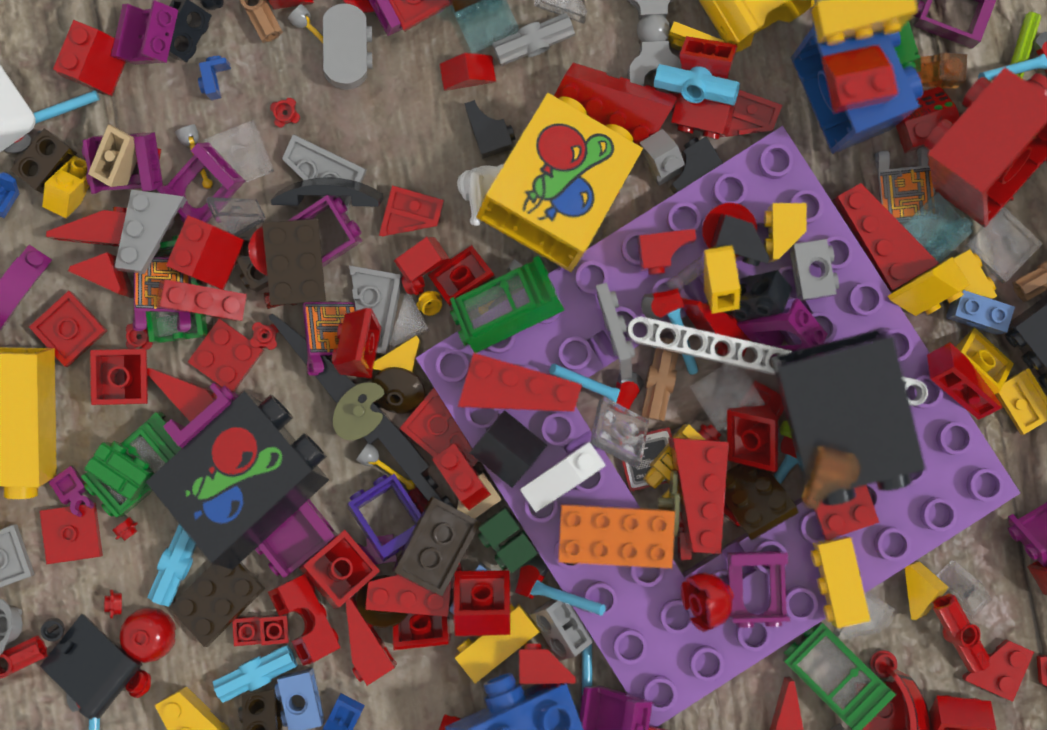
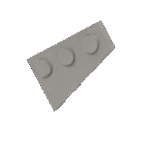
(316, 162)
(617, 326)

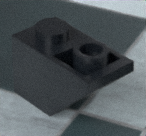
(742, 237)

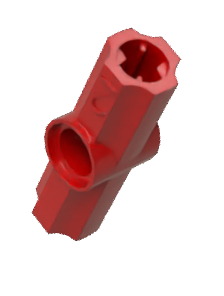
(961, 633)
(23, 655)

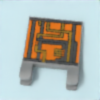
(904, 189)

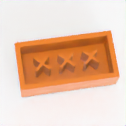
(616, 536)

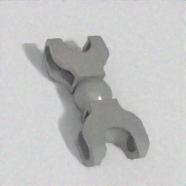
(653, 33)

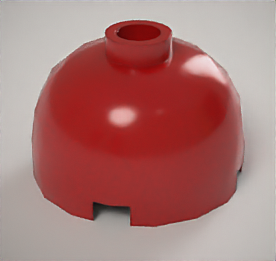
(708, 599)
(147, 635)

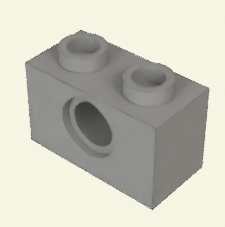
(806, 285)

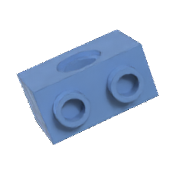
(981, 313)
(305, 685)

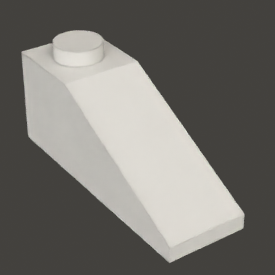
(562, 476)

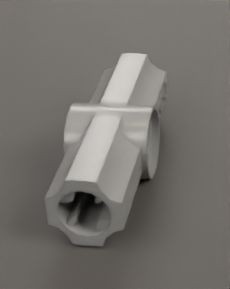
(533, 39)

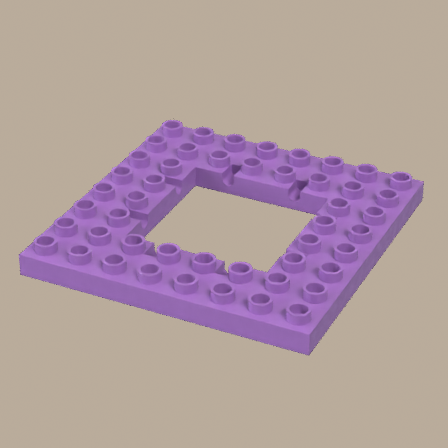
(645, 624)

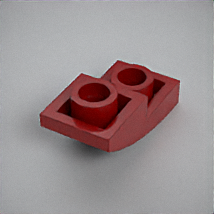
(260, 630)

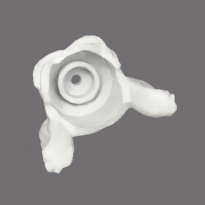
(474, 186)

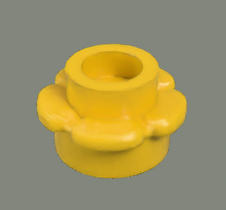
(429, 303)

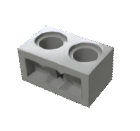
(562, 629)

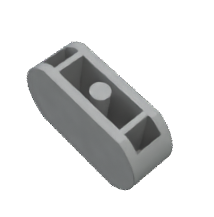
(346, 46)

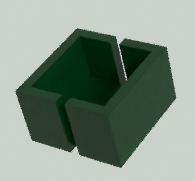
(513, 552)

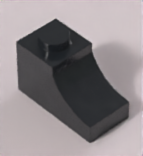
(490, 134)
(698, 160)

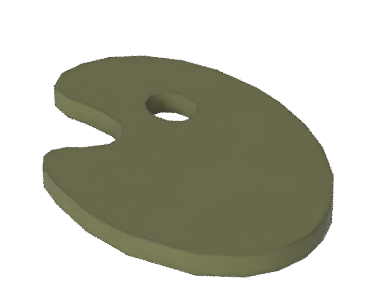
(356, 419)
(672, 502)

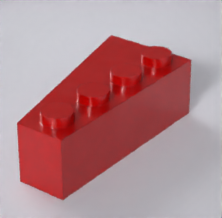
(617, 100)
(883, 238)
(509, 386)
(701, 490)

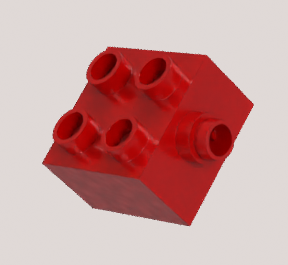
(992, 145)

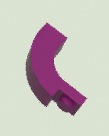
(19, 280)

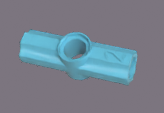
(696, 84)
(172, 568)
(255, 673)

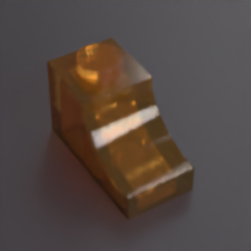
(943, 70)
(829, 472)

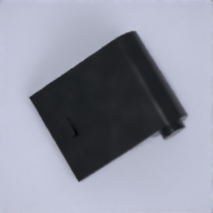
(89, 667)

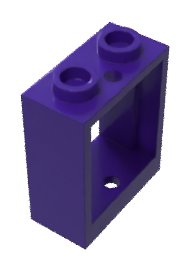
(362, 498)

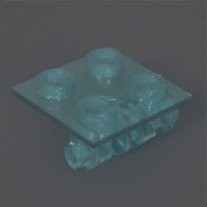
(486, 23)
(938, 227)

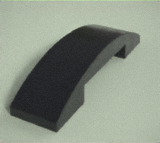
(360, 193)

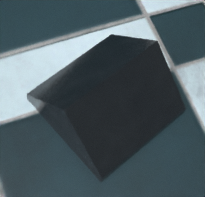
(508, 449)

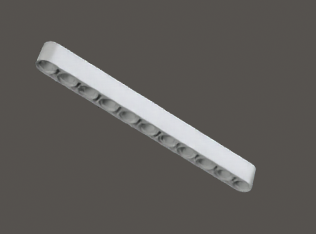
(734, 346)

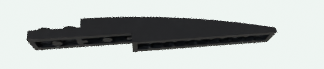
(387, 432)

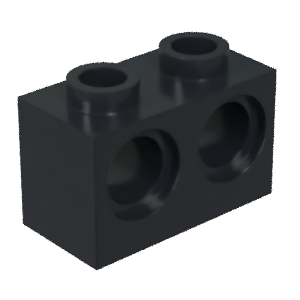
(187, 33)
(762, 296)

